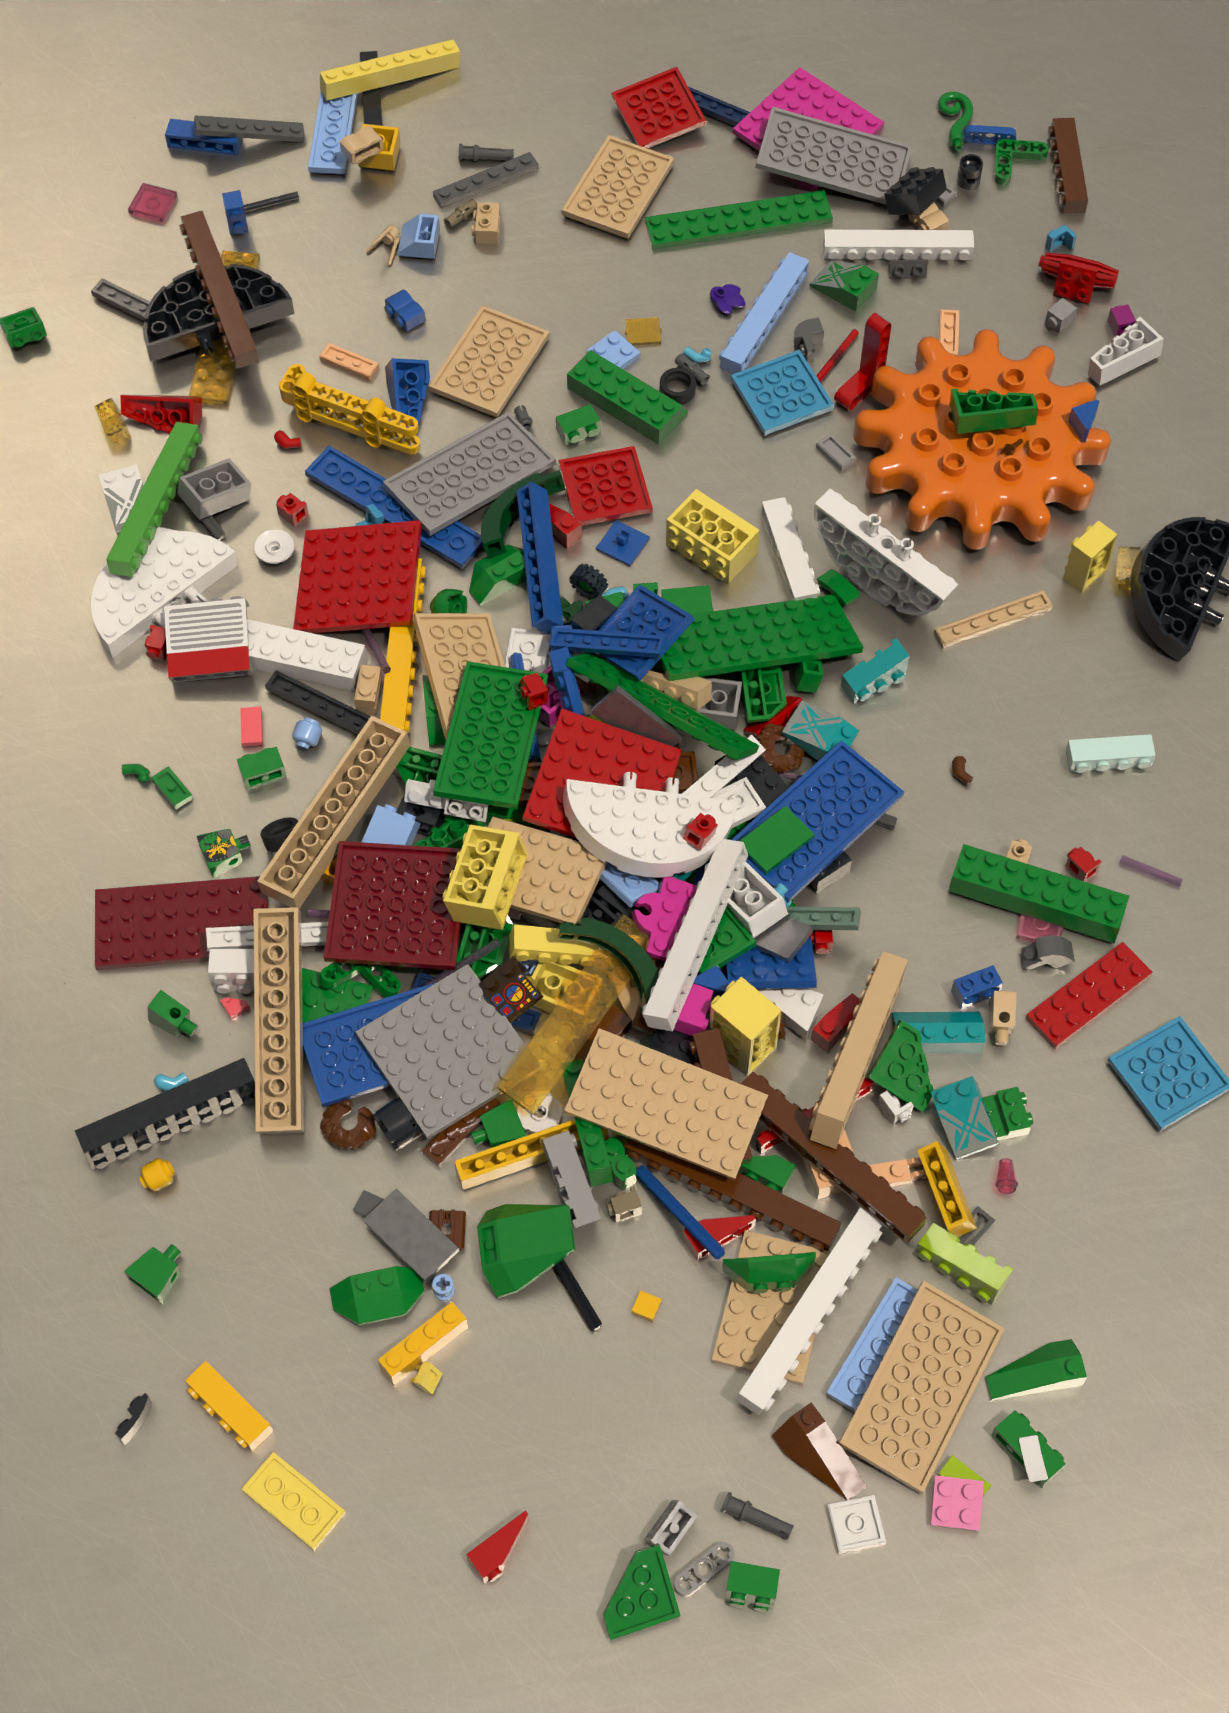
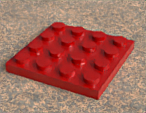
(658, 108)
(605, 486)

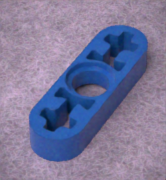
(976, 130)

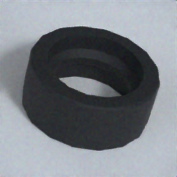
(678, 374)
(276, 833)

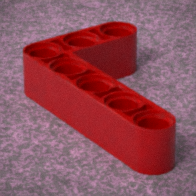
(873, 356)

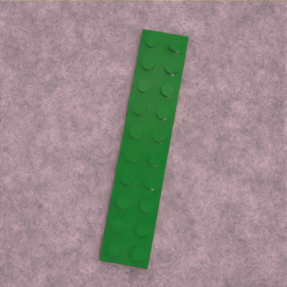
(738, 219)
(667, 708)

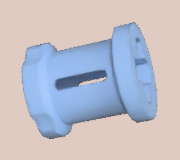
(437, 1285)

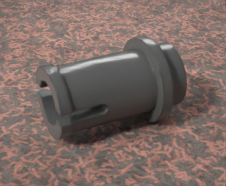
(523, 417)

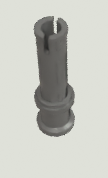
(476, 153)
(746, 1511)

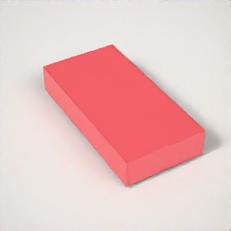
(251, 726)

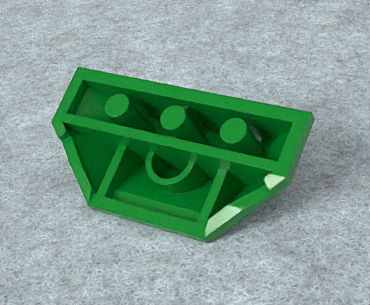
(497, 575)
(762, 693)
(434, 727)
(419, 765)
(477, 937)
(769, 1272)
(377, 1295)

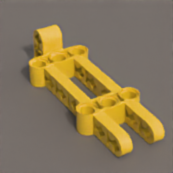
(303, 392)

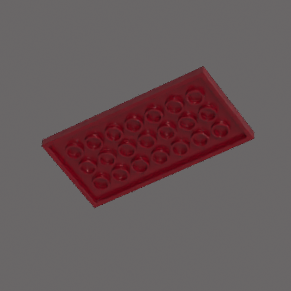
(169, 920)

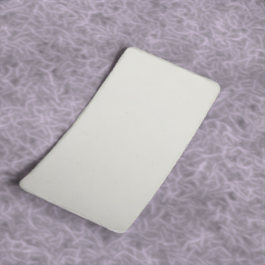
(1033, 1458)

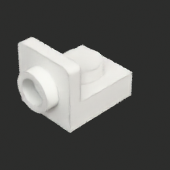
(892, 1109)

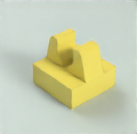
(427, 1377)

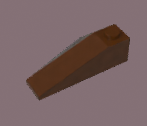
(814, 1447)

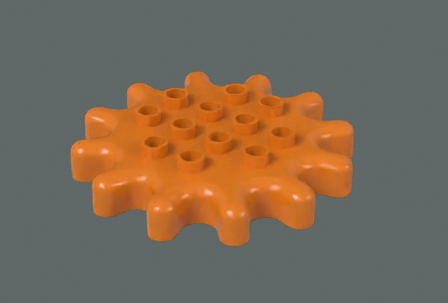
(965, 472)

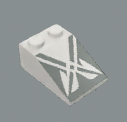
(121, 492)

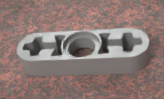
(686, 1575)

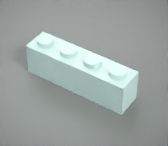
(1110, 753)

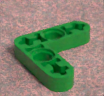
(1007, 154)
(365, 969)

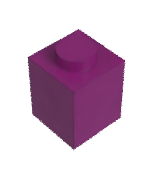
(1120, 318)

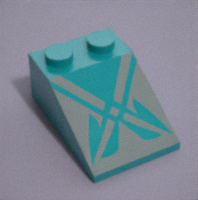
(817, 730)
(964, 1117)

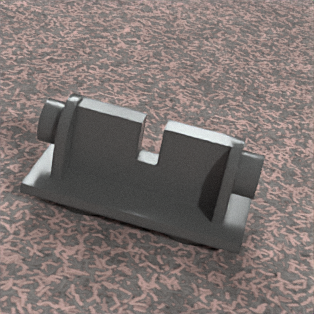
(908, 268)

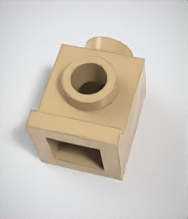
(1019, 850)

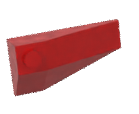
(162, 410)

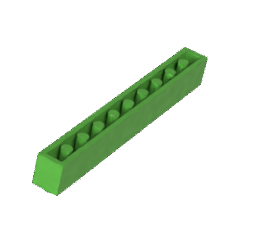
(154, 500)

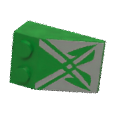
(846, 283)

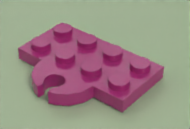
(665, 914)

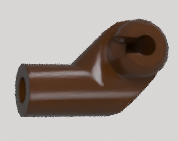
(585, 687)
(958, 770)

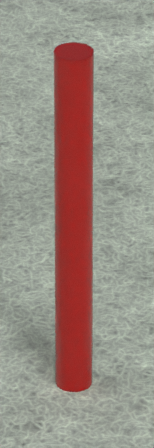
(836, 356)

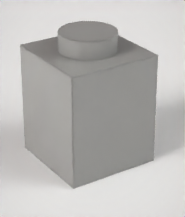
(1060, 315)

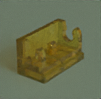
(112, 420)
(1125, 563)

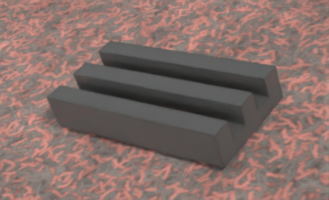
(984, 1215)

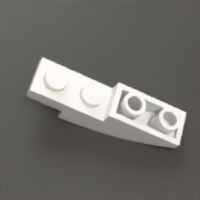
(422, 794)

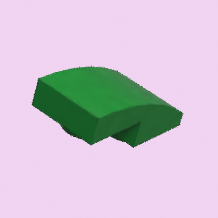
(839, 587)

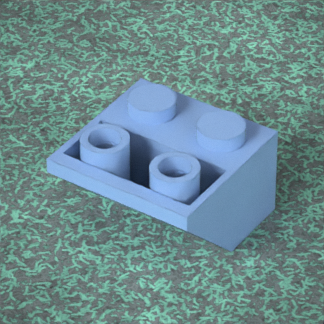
(420, 237)

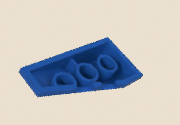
(407, 385)

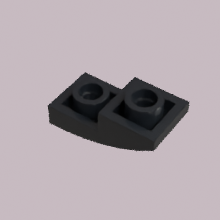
(138, 1410)

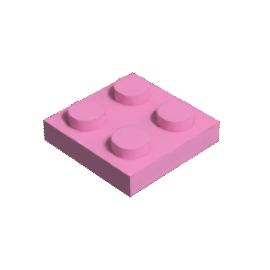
(957, 1503)

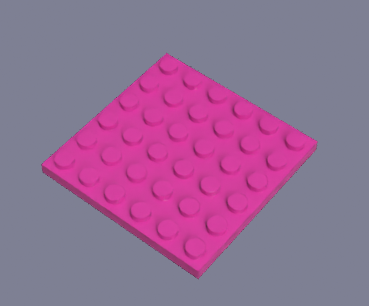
(809, 97)

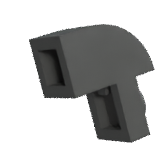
(806, 336)
(1048, 950)

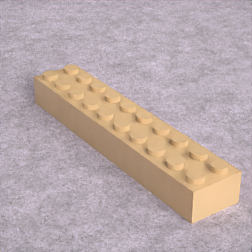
(334, 813)
(278, 1021)
(857, 1050)

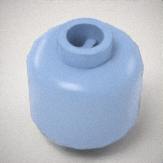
(307, 733)

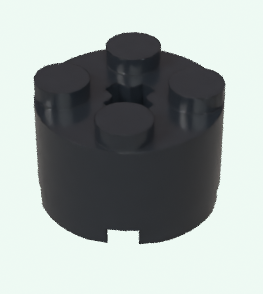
(397, 1124)

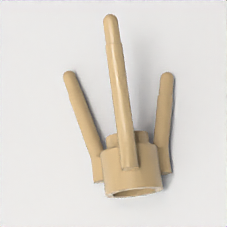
(389, 236)

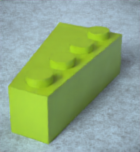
(964, 1263)

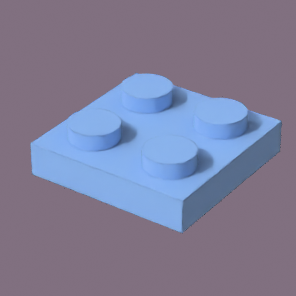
(616, 350)

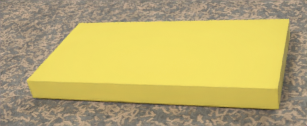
(293, 1501)

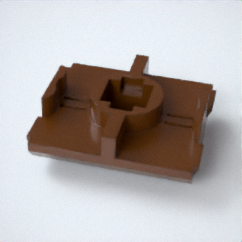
(456, 1221)

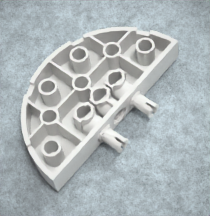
(878, 560)
(172, 571)
(642, 827)

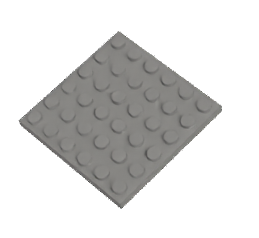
(443, 1050)

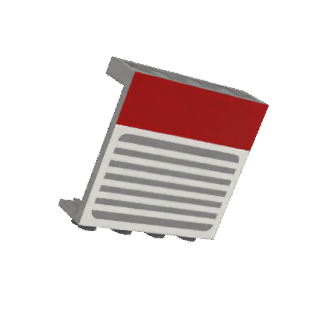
(207, 639)

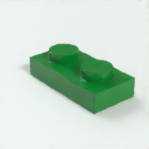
(172, 788)

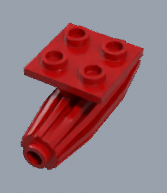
(1077, 275)

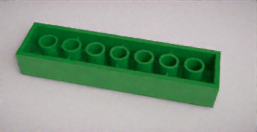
(1039, 893)

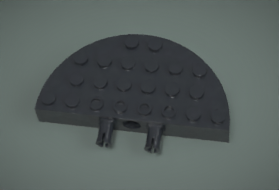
(183, 318)
(1177, 580)

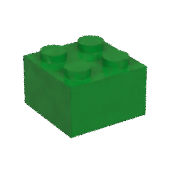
(752, 1586)

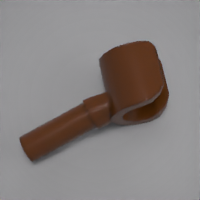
(1010, 449)

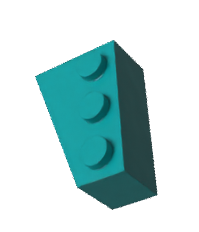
(877, 674)

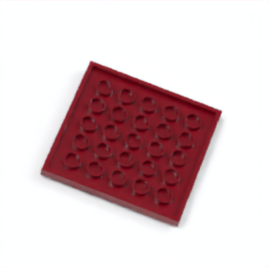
(392, 906)

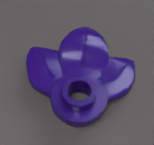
(727, 298)

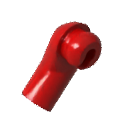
(285, 442)

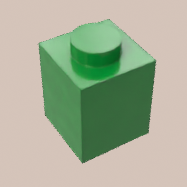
(808, 676)

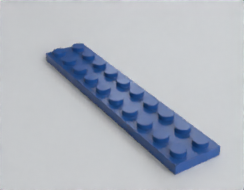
(365, 487)

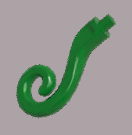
(955, 135)

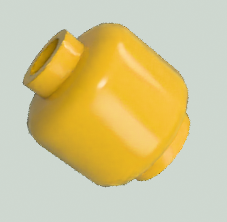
(157, 1174)

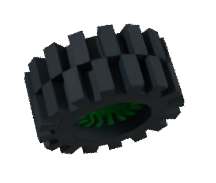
(588, 581)

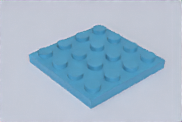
(782, 392)
(1169, 1073)

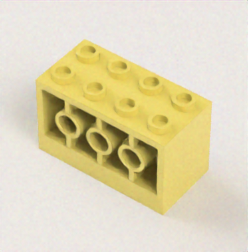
(712, 536)
(485, 877)
(746, 1024)

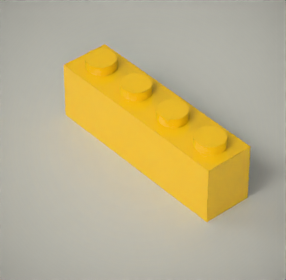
(947, 1189)
(423, 1343)
(228, 1406)

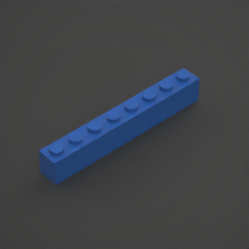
(539, 557)

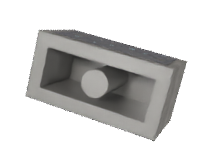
(671, 1526)

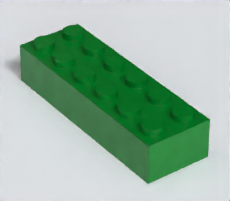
(624, 397)

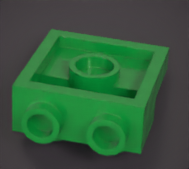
(23, 327)
(1009, 1113)

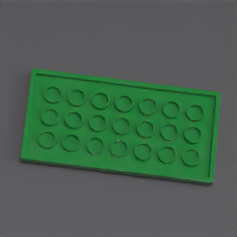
(488, 738)

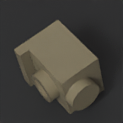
(624, 1205)

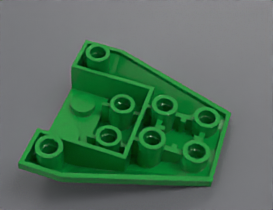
(523, 1243)

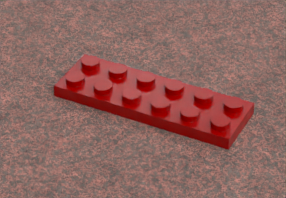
(1089, 995)

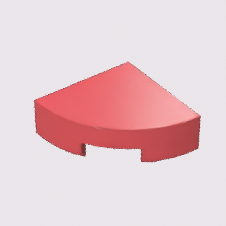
(234, 1007)

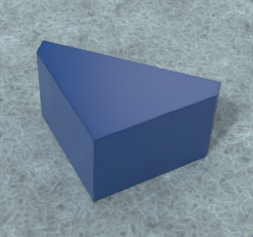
(1082, 418)
(713, 980)

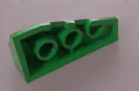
(1045, 1369)

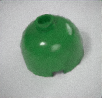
(449, 602)

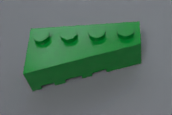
(991, 411)

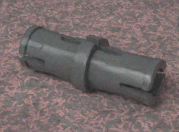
(700, 376)

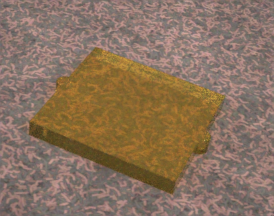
(643, 331)

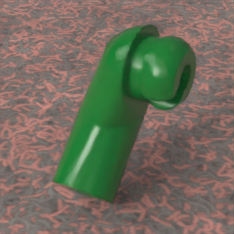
(140, 770)

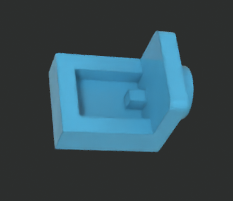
(1060, 236)
(373, 516)

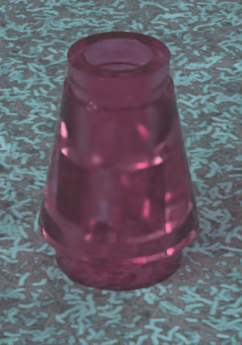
(1006, 1177)

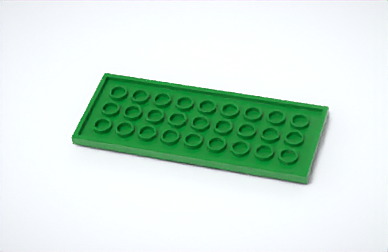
(761, 638)

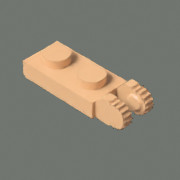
(898, 1171)

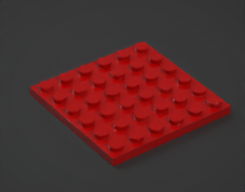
(358, 577)
(596, 754)

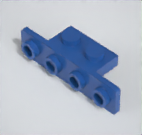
(565, 681)

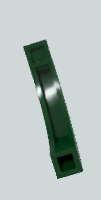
(506, 508)
(618, 944)

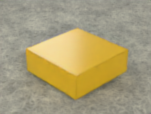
(646, 1306)

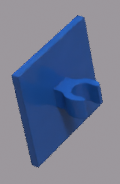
(622, 543)

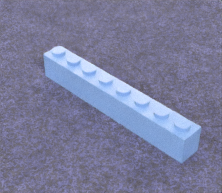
(764, 313)

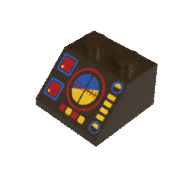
(511, 989)

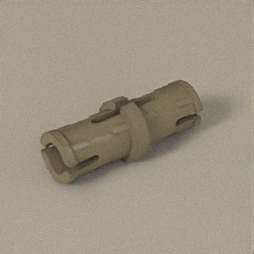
(452, 220)

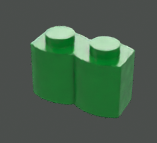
(622, 1166)

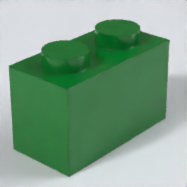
(578, 424)
(261, 767)

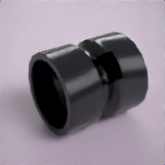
(969, 171)

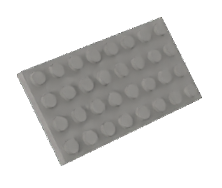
(831, 155)
(468, 473)

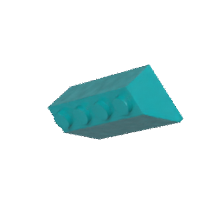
(946, 1031)

